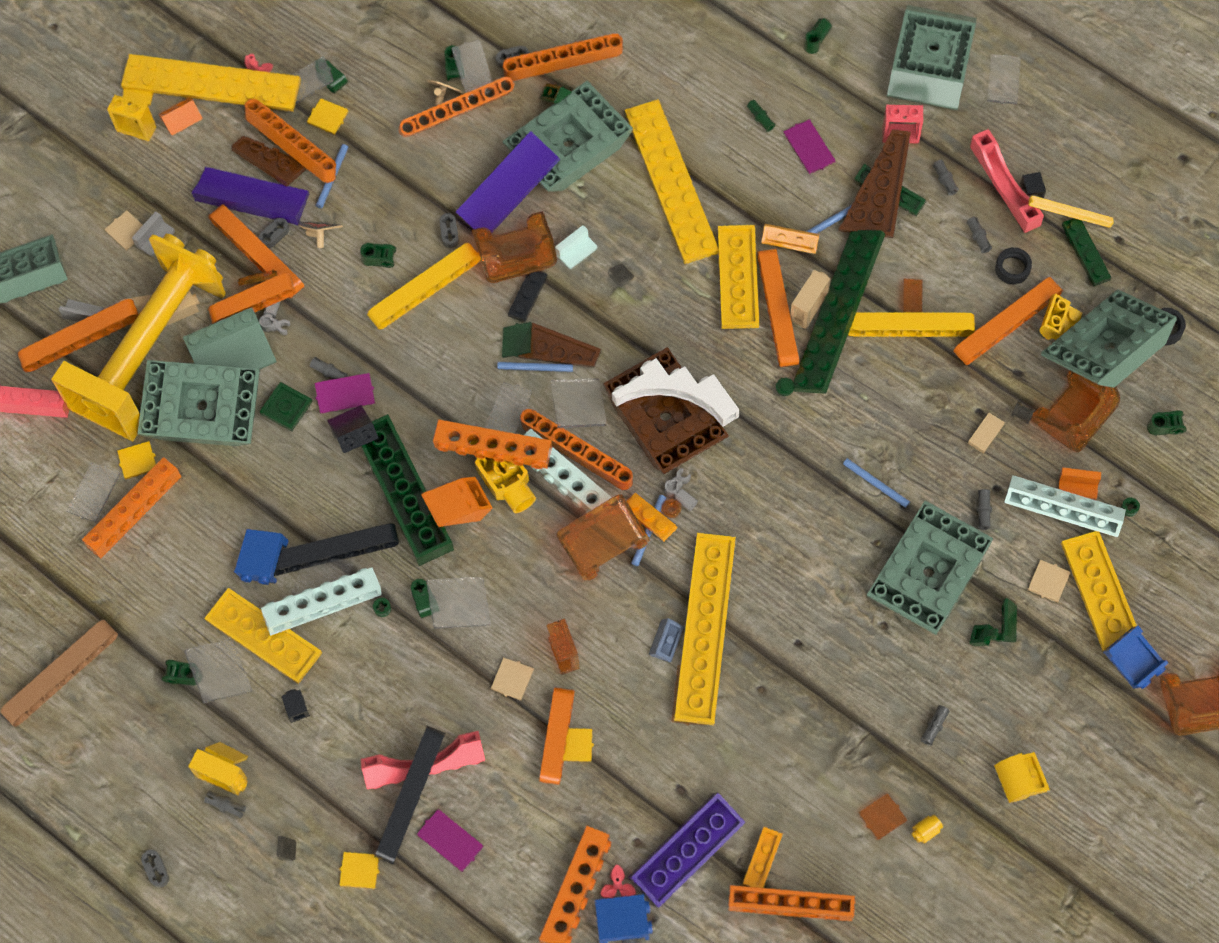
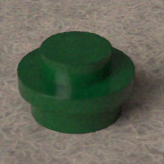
(785, 386)

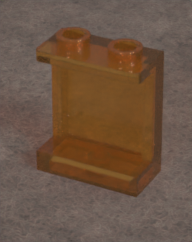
(563, 646)

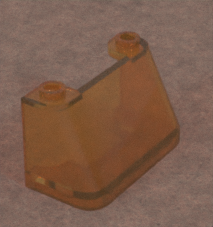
(516, 251)
(1078, 412)
(602, 536)
(1191, 704)

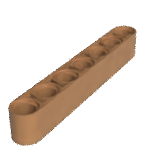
(59, 673)

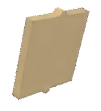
(124, 229)
(1049, 581)
(512, 679)

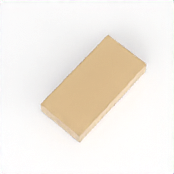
(986, 433)

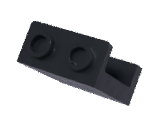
(352, 429)

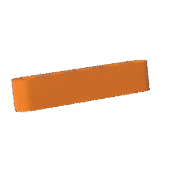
(257, 297)
(556, 735)

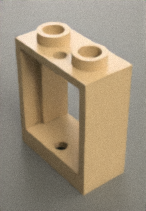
(810, 299)

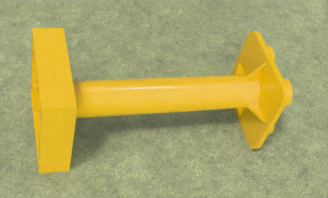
(103, 397)

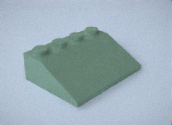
(30, 268)
(232, 343)

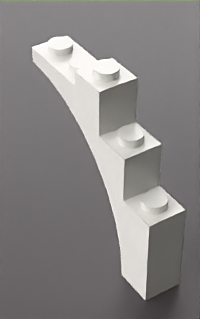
(680, 383)

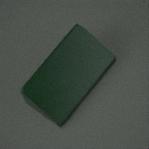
(554, 93)
(1009, 620)

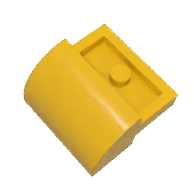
(1058, 318)
(1021, 776)

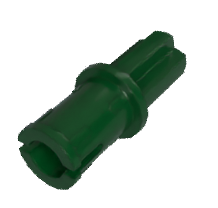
(761, 115)

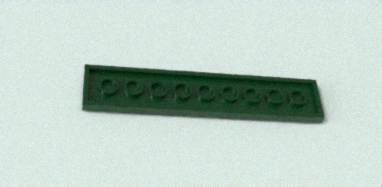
(838, 311)

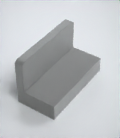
(155, 226)
(78, 311)

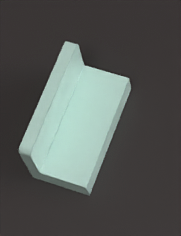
(575, 247)

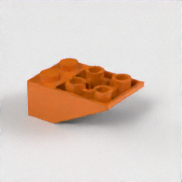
(458, 502)

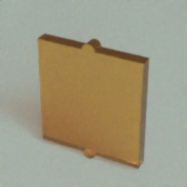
(882, 816)

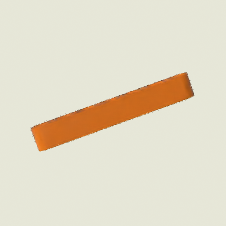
(571, 55)
(462, 100)
(290, 140)
(250, 245)
(778, 308)
(1007, 321)
(78, 335)
(581, 457)

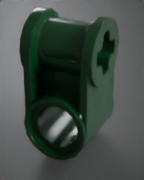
(451, 67)
(339, 79)
(380, 255)
(1170, 423)
(421, 599)
(177, 673)

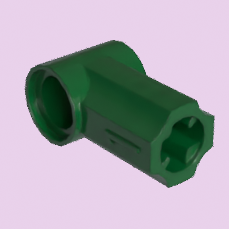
(817, 35)

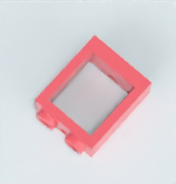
(895, 113)

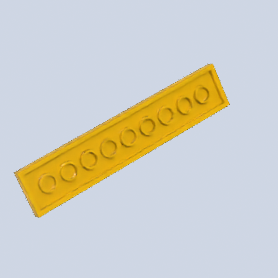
(210, 82)
(671, 182)
(705, 629)

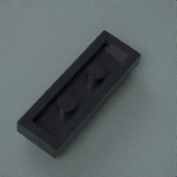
(527, 296)

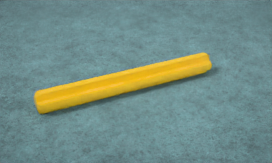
(1070, 211)

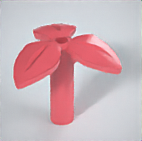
(252, 64)
(617, 876)

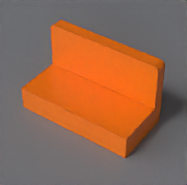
(180, 116)
(1080, 482)

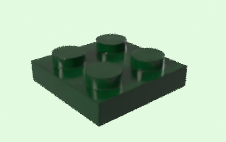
(286, 406)

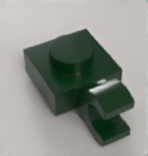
(983, 634)

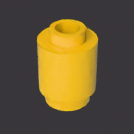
(926, 829)

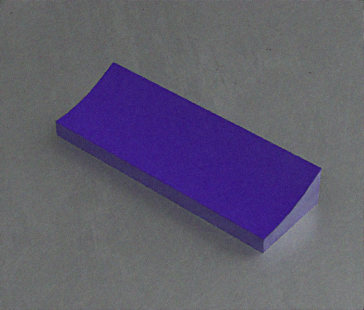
(508, 184)
(250, 195)
(686, 849)

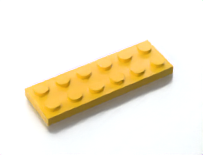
(738, 277)
(1099, 587)
(247, 627)

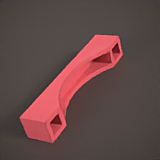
(991, 159)
(463, 751)

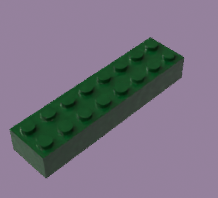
(404, 493)

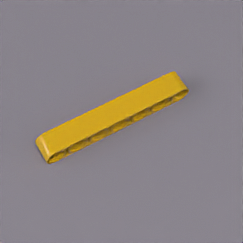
(423, 286)
(912, 324)

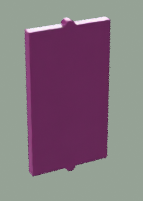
(809, 146)
(344, 393)
(450, 840)

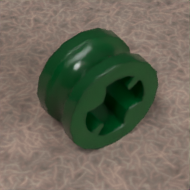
(1133, 501)
(376, 605)

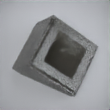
(620, 275)
(286, 849)

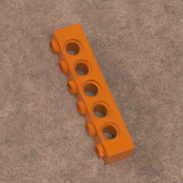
(446, 430)
(132, 507)
(591, 839)
(791, 903)

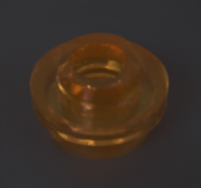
(671, 503)

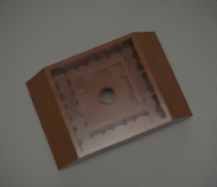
(670, 441)

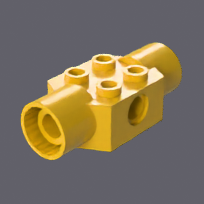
(506, 481)

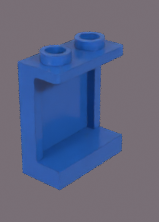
(260, 556)
(1135, 658)
(623, 918)

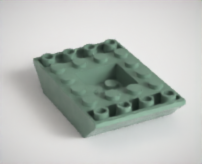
(927, 74)
(584, 120)
(1120, 323)
(173, 396)
(935, 543)

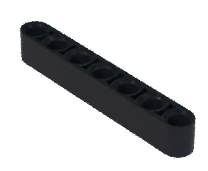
(338, 547)
(410, 794)

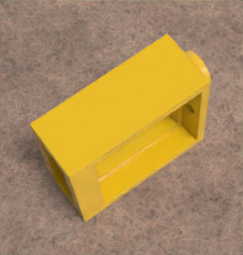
(131, 119)
(218, 772)

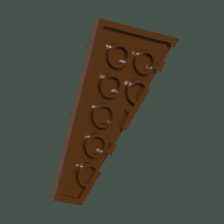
(880, 194)

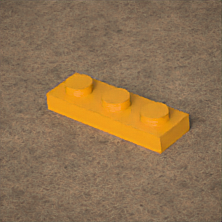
(790, 238)
(651, 517)
(762, 858)

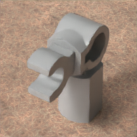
(269, 323)
(673, 489)

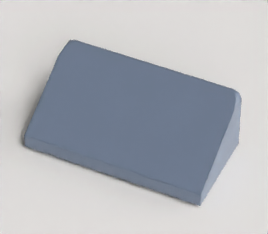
(666, 640)

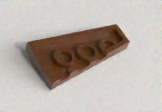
(269, 160)
(559, 348)

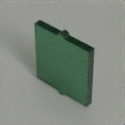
(517, 340)

